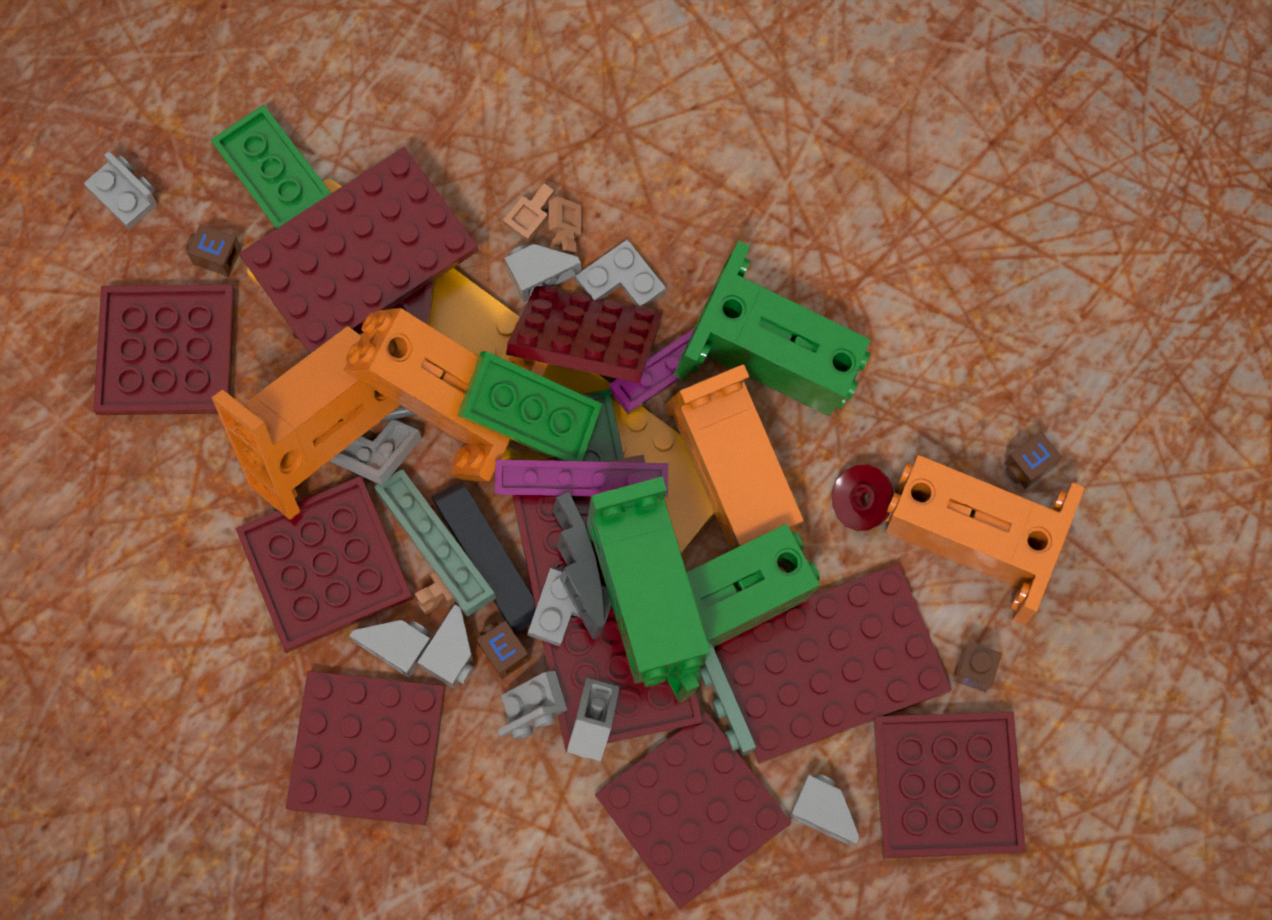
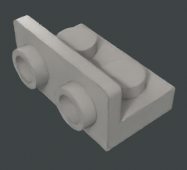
(121, 191)
(532, 705)

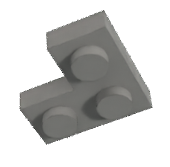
(623, 269)
(380, 457)
(555, 610)

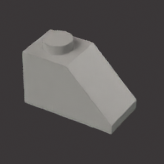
(539, 267)
(394, 643)
(449, 652)
(593, 719)
(825, 810)

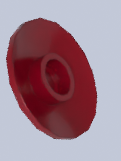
(850, 494)

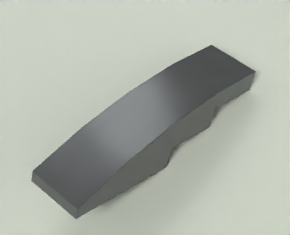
(581, 574)

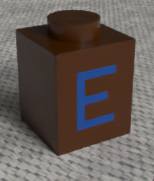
(213, 250)
(1032, 461)
(502, 648)
(977, 666)

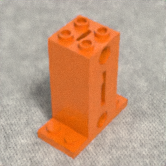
(429, 378)
(300, 421)
(733, 457)
(983, 527)

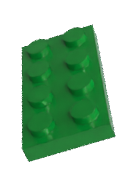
(270, 166)
(529, 409)

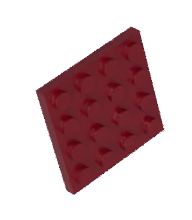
(585, 334)
(163, 349)
(324, 564)
(366, 748)
(948, 785)
(692, 810)

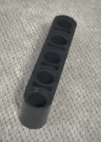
(486, 554)

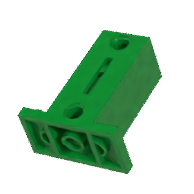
(775, 341)
(647, 582)
(747, 590)

